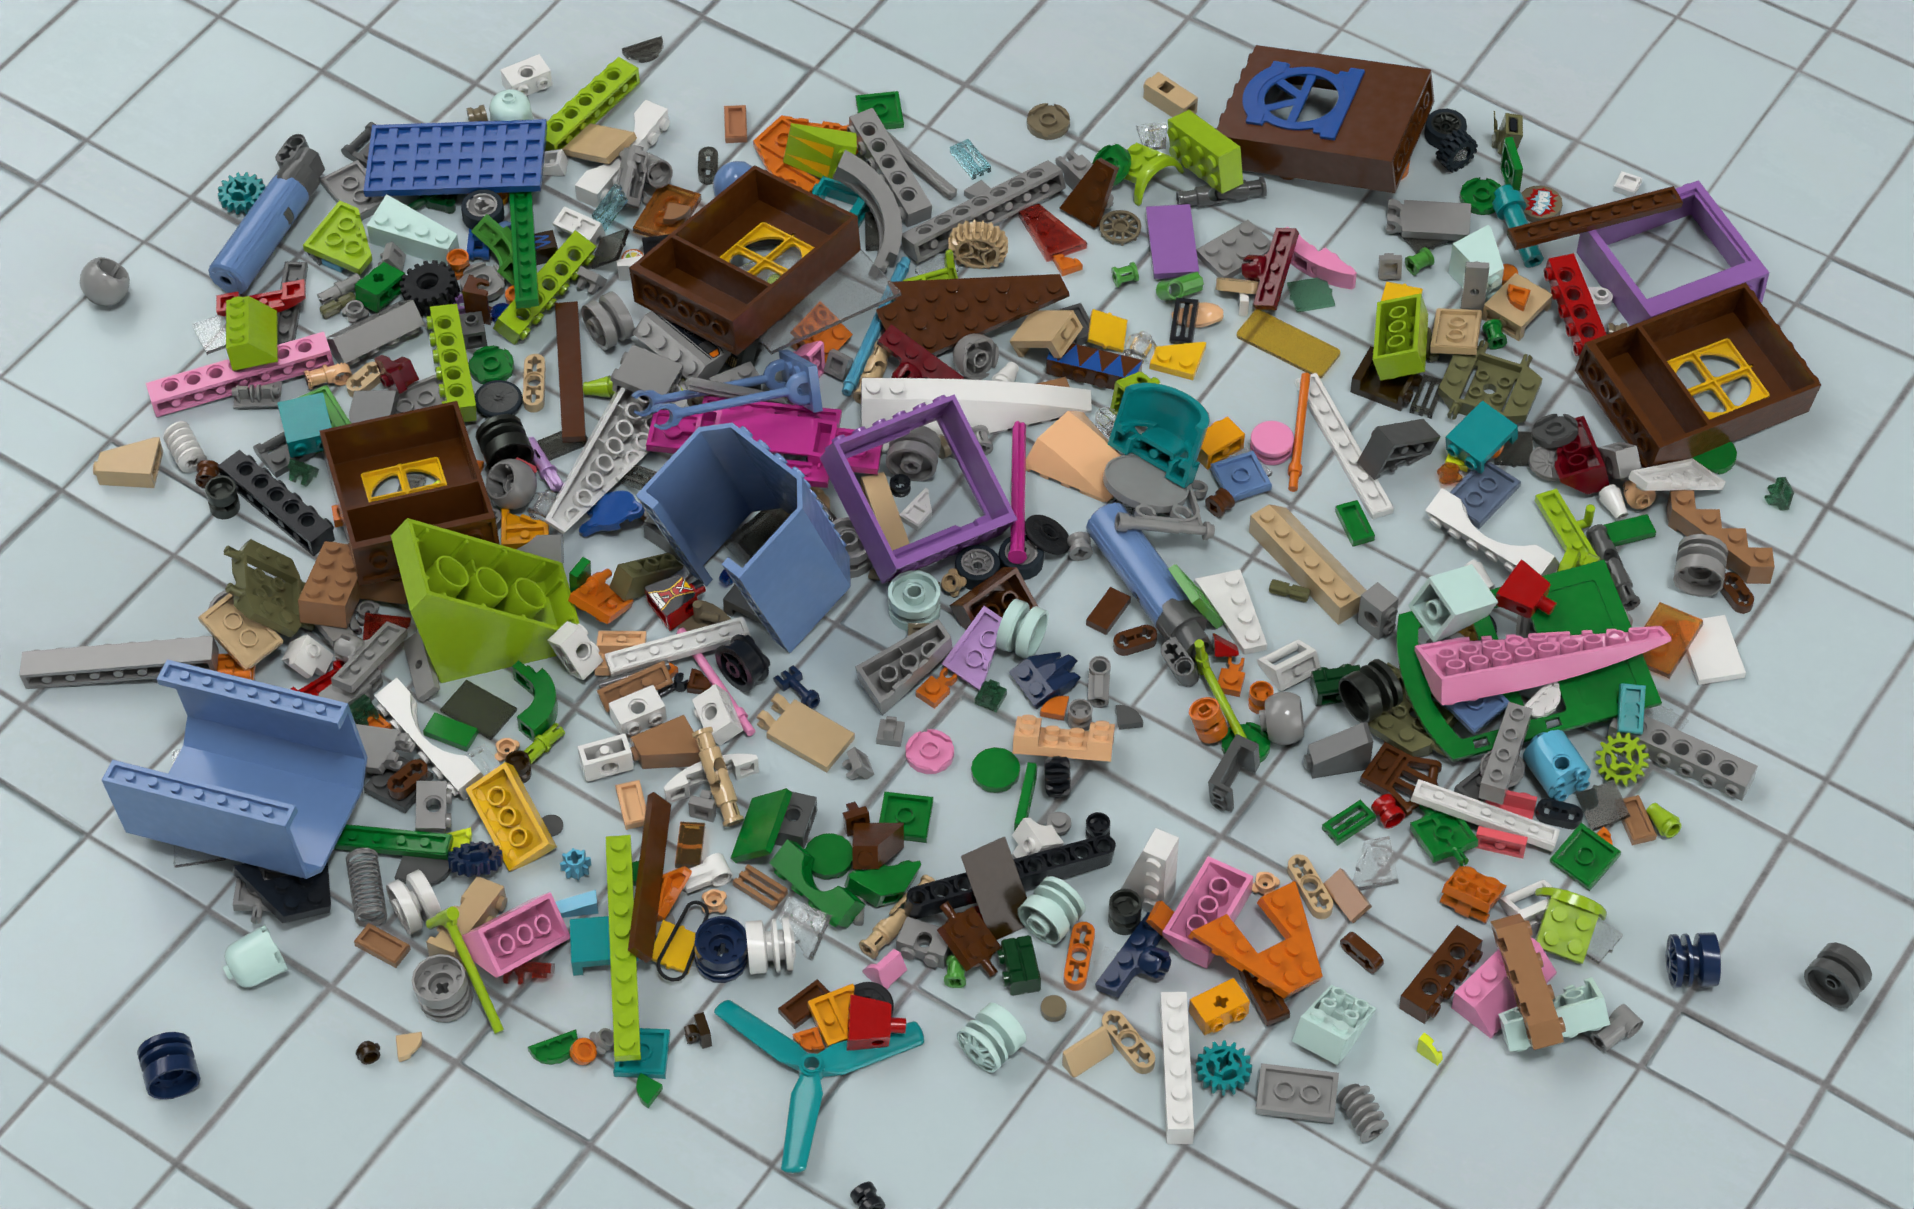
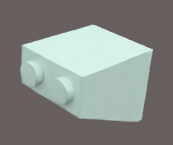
(1478, 247)
(1452, 602)

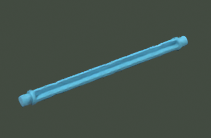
(872, 335)

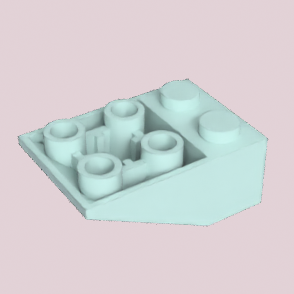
(1333, 1024)

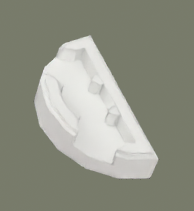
(1545, 700)

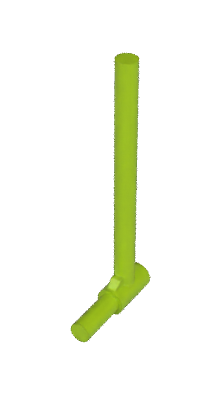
(1204, 668)
(448, 919)

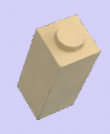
(1169, 95)

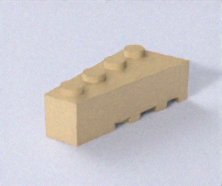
(478, 905)

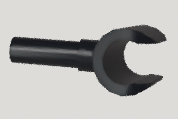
(677, 685)

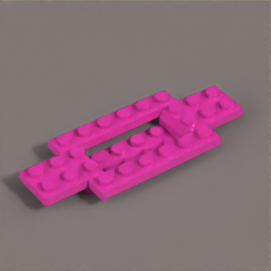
(780, 426)

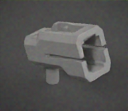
(632, 174)

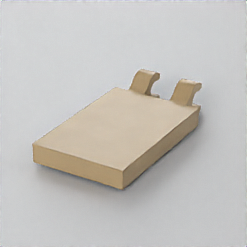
(805, 732)

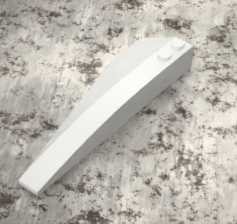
(982, 401)
(607, 456)

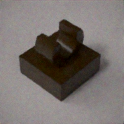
(699, 1031)

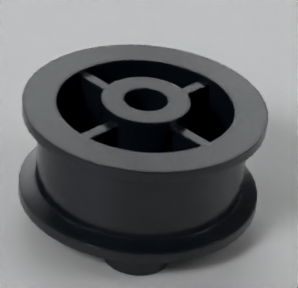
(742, 662)

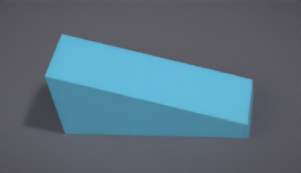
(578, 905)

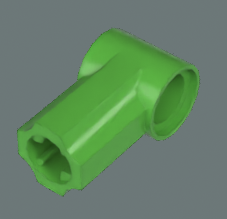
(1180, 286)

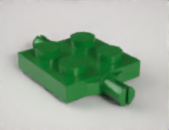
(1443, 835)

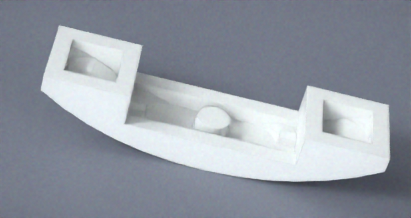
(739, 764)

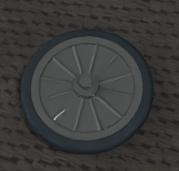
(498, 398)

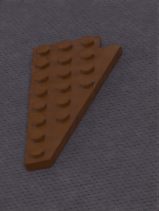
(947, 309)

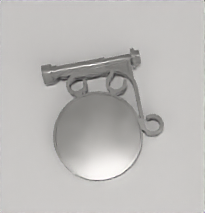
(1149, 492)

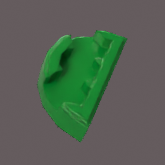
(554, 1049)

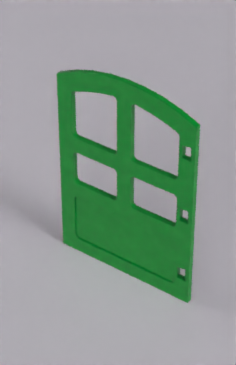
(1584, 602)

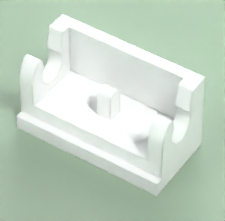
(570, 220)

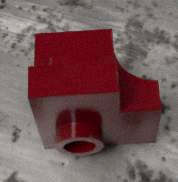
(396, 374)

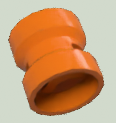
(458, 260)
(1258, 693)

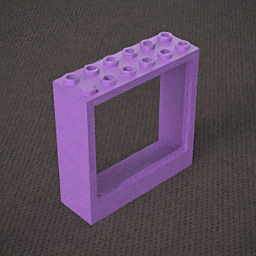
(1628, 297)
(972, 461)

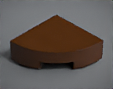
(697, 682)

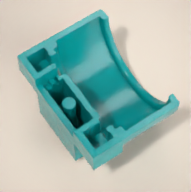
(1173, 432)

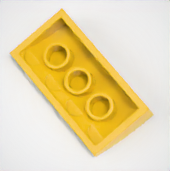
(511, 817)

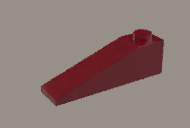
(1581, 463)

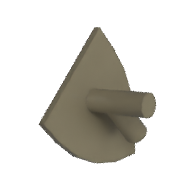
(704, 615)

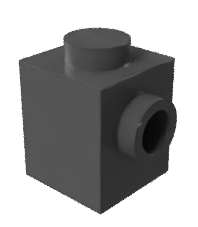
(473, 330)

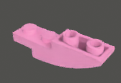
(1322, 265)

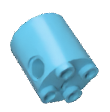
(1557, 764)

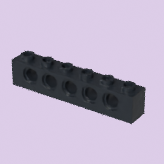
(277, 502)

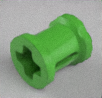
(1419, 261)
(1132, 276)
(955, 973)

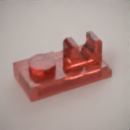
(538, 970)

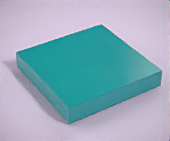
(654, 1056)

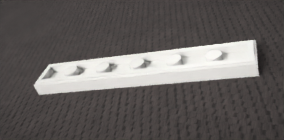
(675, 646)
(1484, 814)

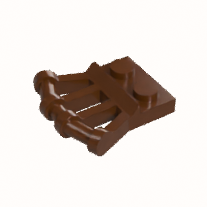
(1390, 765)

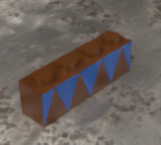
(1092, 366)

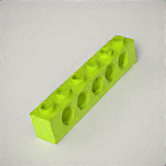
(591, 103)
(575, 247)
(451, 359)

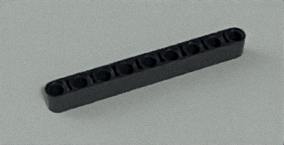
(1042, 861)

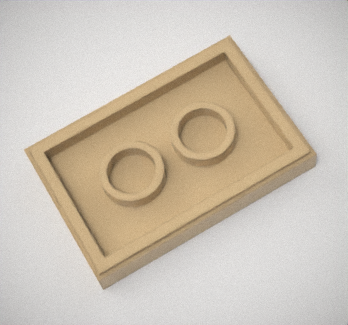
(599, 143)
(1456, 331)
(238, 635)

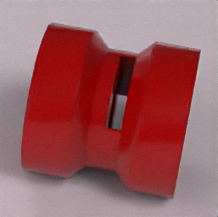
(1386, 808)

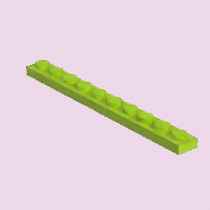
(623, 963)

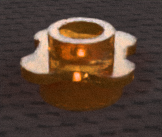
(1449, 473)

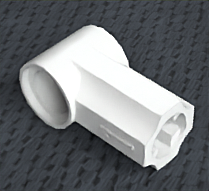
(712, 871)

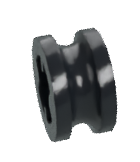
(900, 479)

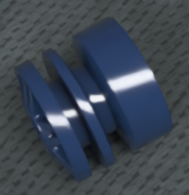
(718, 937)
(1696, 960)
(168, 1065)

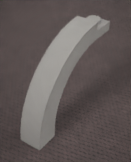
(881, 201)

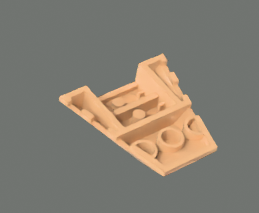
(1074, 455)

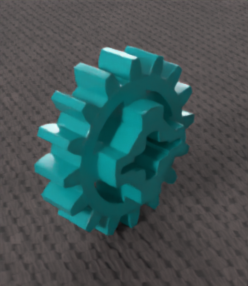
(240, 192)
(1230, 1075)

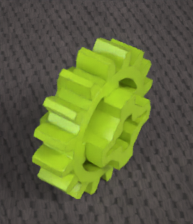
(1628, 750)

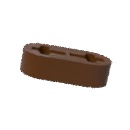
(1739, 591)
(1134, 639)
(407, 779)
(1361, 952)

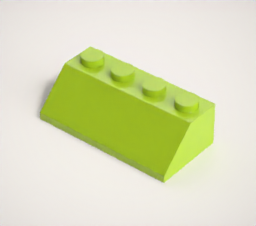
(250, 333)

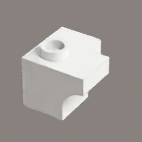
(307, 657)
(1034, 838)

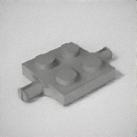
(248, 901)

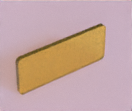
(1288, 343)

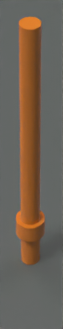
(1295, 466)

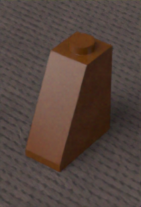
(876, 843)

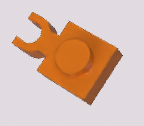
(1232, 679)
(935, 690)

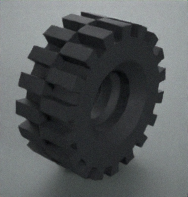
(436, 274)

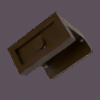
(1388, 392)

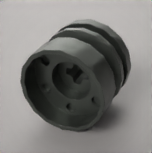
(503, 439)
(1370, 691)

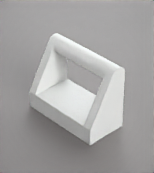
(1293, 669)
(1532, 913)

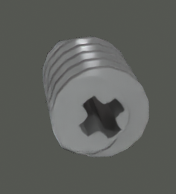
(1362, 1111)

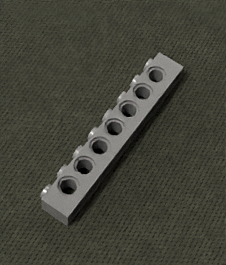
(989, 206)

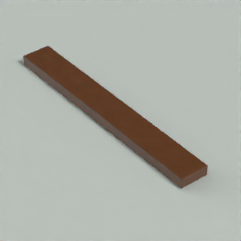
(1594, 218)
(570, 372)
(649, 877)

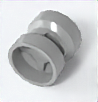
(1080, 714)

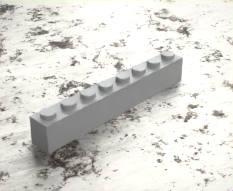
(113, 661)

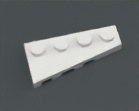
(1676, 476)
(1234, 606)

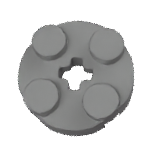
(481, 270)

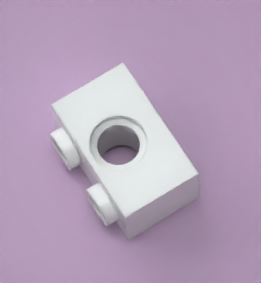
(527, 75)
(575, 650)
(645, 702)
(717, 711)
(605, 757)

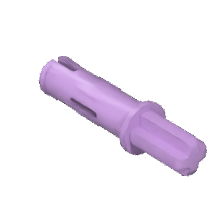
(547, 471)

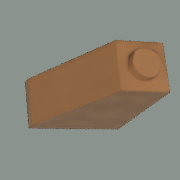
(666, 745)

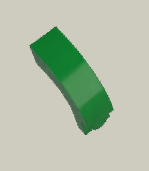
(544, 708)

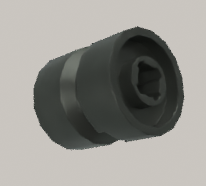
(222, 497)
(1124, 911)

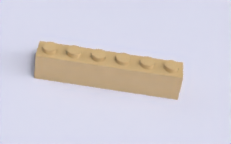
(1307, 561)

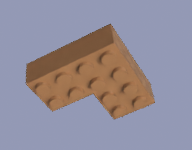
(335, 591)

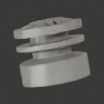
(1700, 565)
(442, 988)

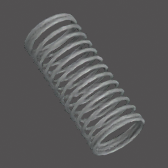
(350, 866)

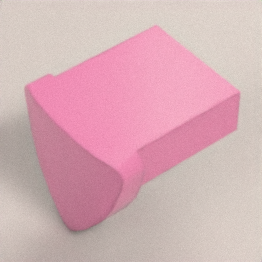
(886, 970)

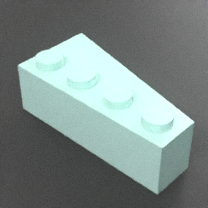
(410, 231)
(1580, 1008)

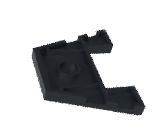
(288, 896)

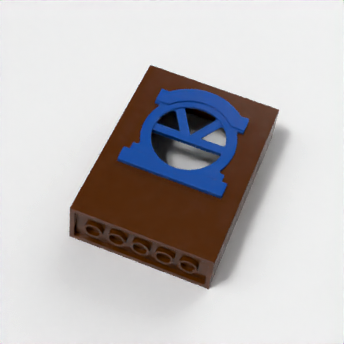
(1354, 145)

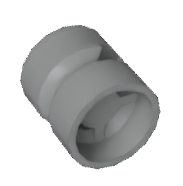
(658, 171)

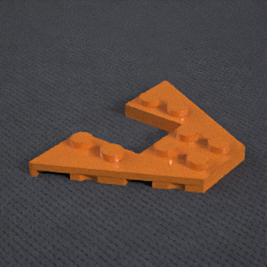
(772, 145)
(1283, 967)

